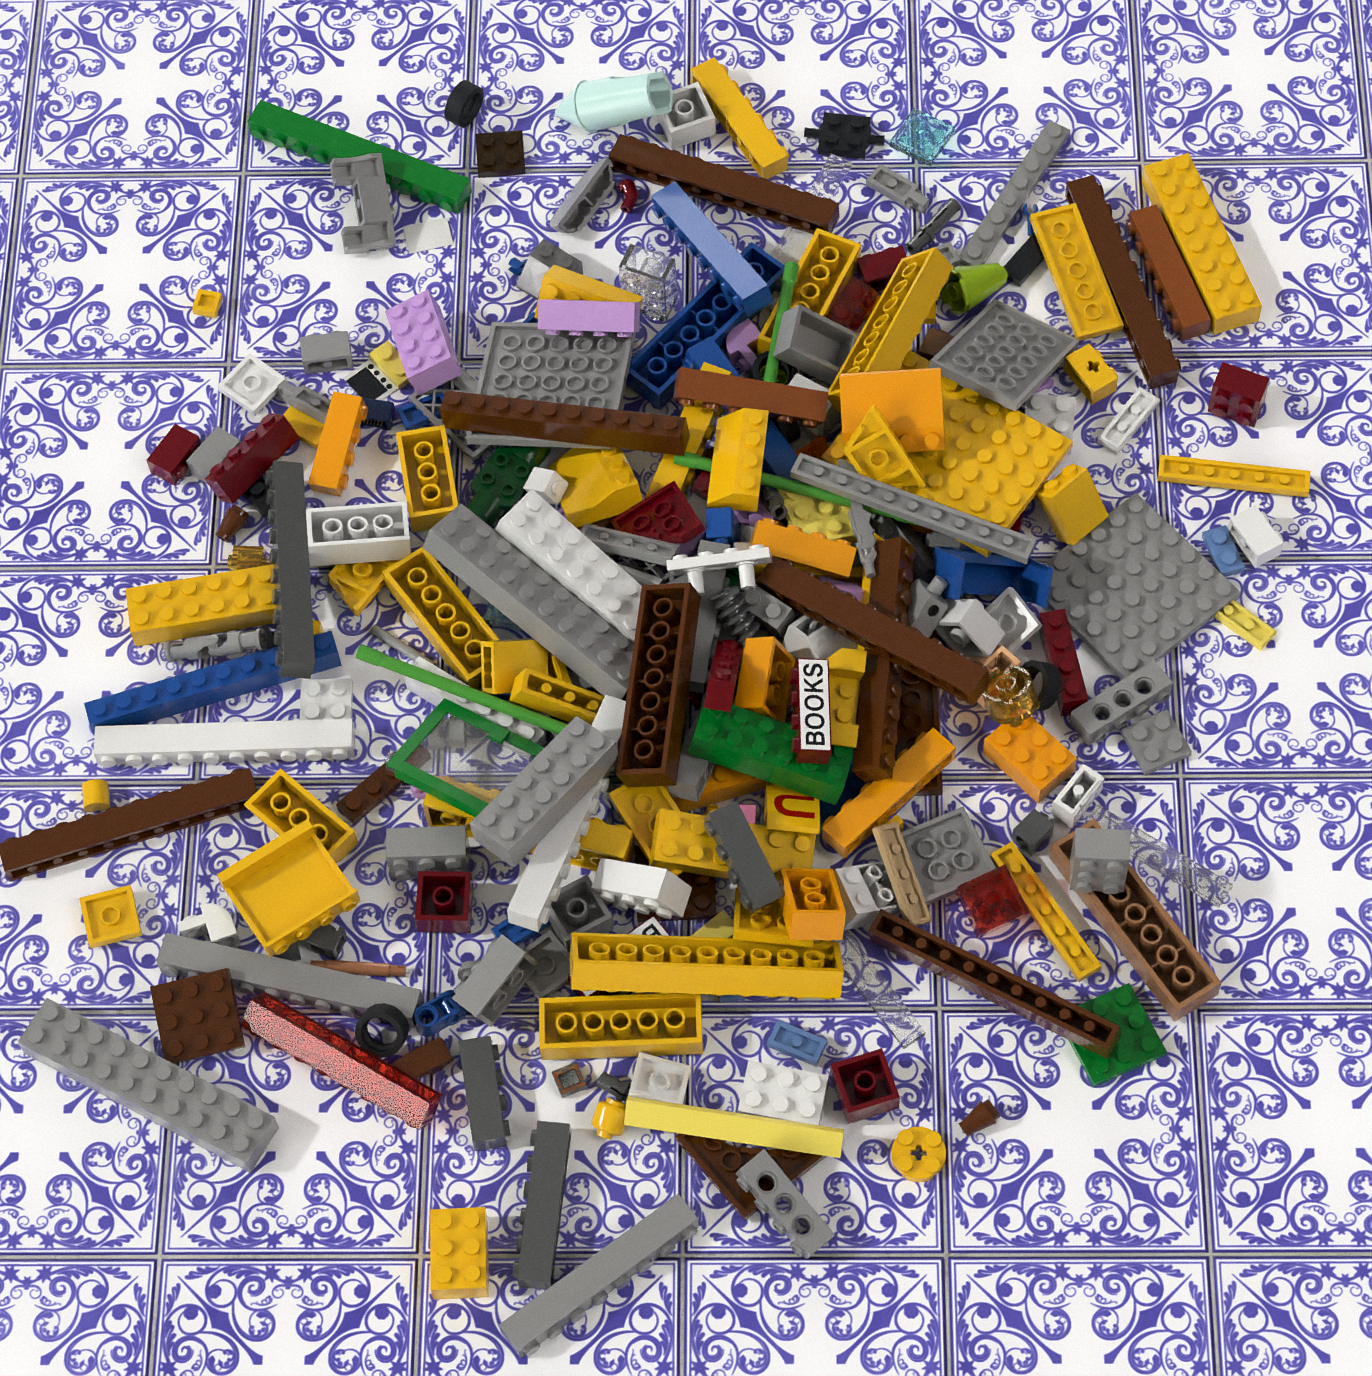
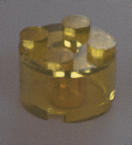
(1011, 696)

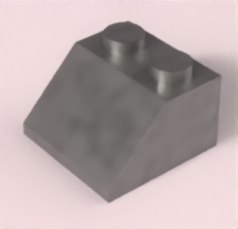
(539, 262)

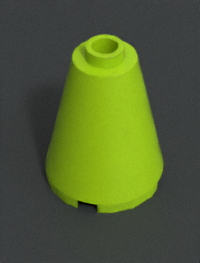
(972, 285)

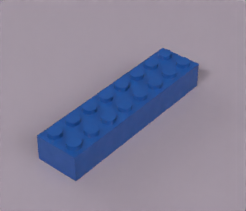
(708, 314)

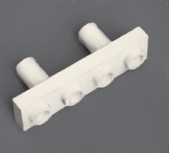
(731, 558)

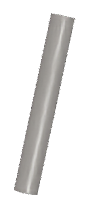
(397, 644)

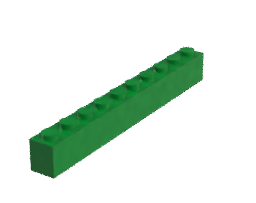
(326, 142)

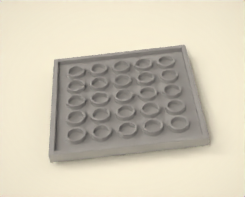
(552, 368)
(1135, 588)

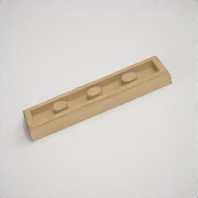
(901, 874)

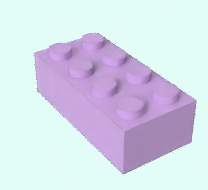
(423, 342)

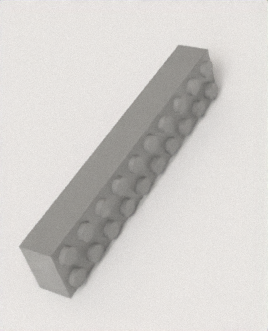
(533, 600)
(148, 1085)

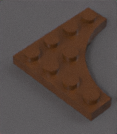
(721, 1162)

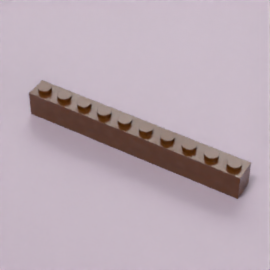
(724, 185)
(1136, 310)
(565, 423)
(874, 630)
(882, 679)
(127, 824)
(995, 984)

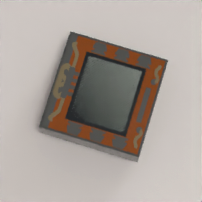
(569, 1080)

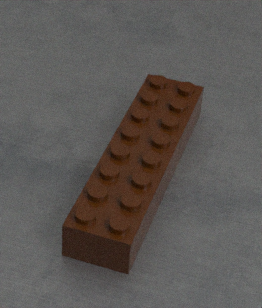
(658, 685)

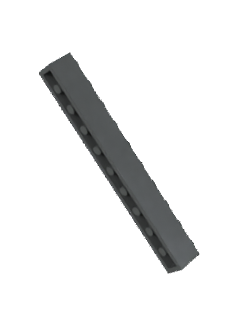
(290, 570)

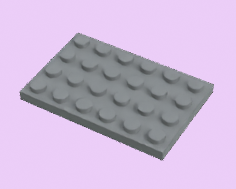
(1004, 354)

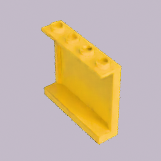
(288, 888)

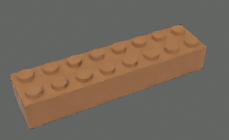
(1147, 938)

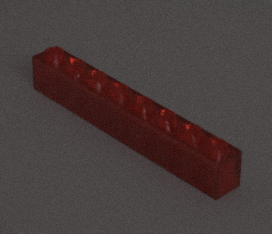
(341, 1060)

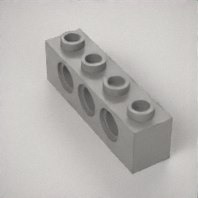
(1149, 678)
(782, 1188)

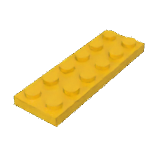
(1076, 272)

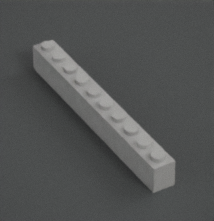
(286, 979)

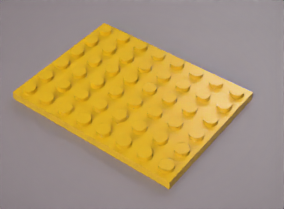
(990, 456)

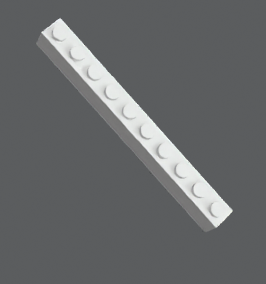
(224, 742)
(554, 852)

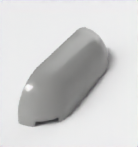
(584, 198)

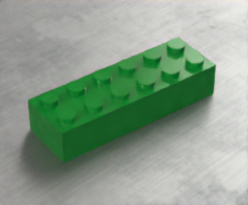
(764, 750)

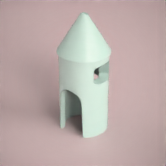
(616, 101)

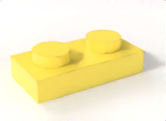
(389, 362)

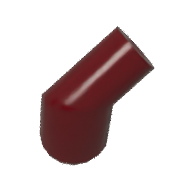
(631, 195)

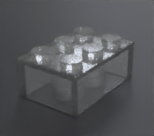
(652, 278)

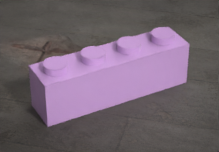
(588, 316)

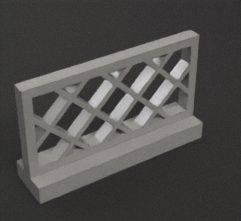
(462, 383)
(633, 547)

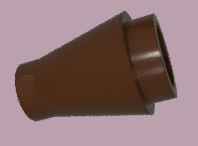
(232, 522)
(979, 1118)

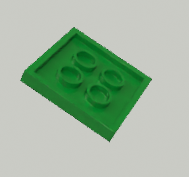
(1138, 1039)

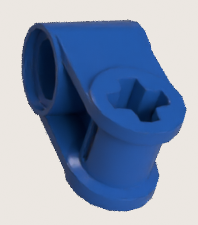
(443, 1012)

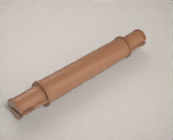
(362, 968)

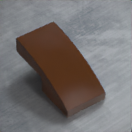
(425, 1059)

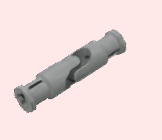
(212, 645)

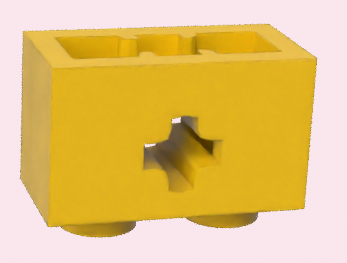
(1091, 373)

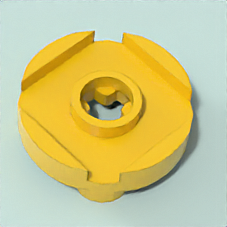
(929, 1165)

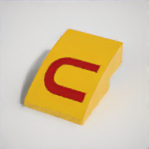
(790, 810)

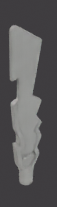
(862, 530)

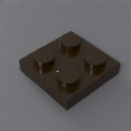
(500, 154)

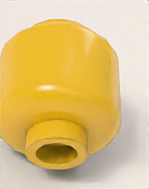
(609, 1118)

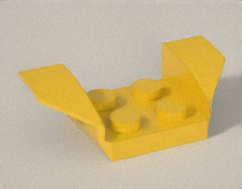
(845, 674)

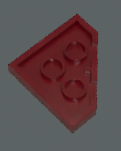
(662, 517)

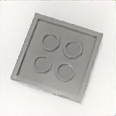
(946, 854)

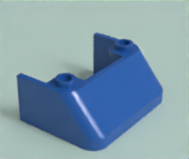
(976, 574)

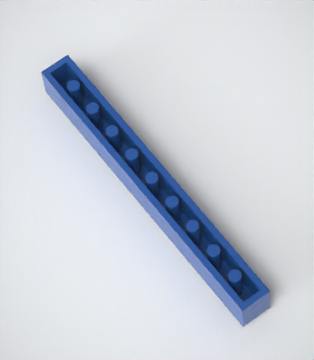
(202, 687)

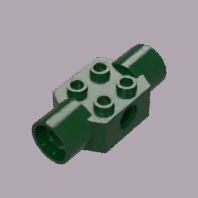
(502, 481)

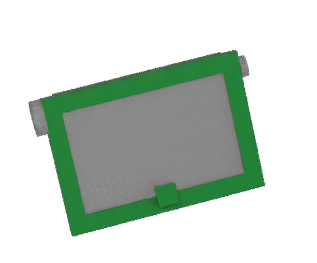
(461, 757)

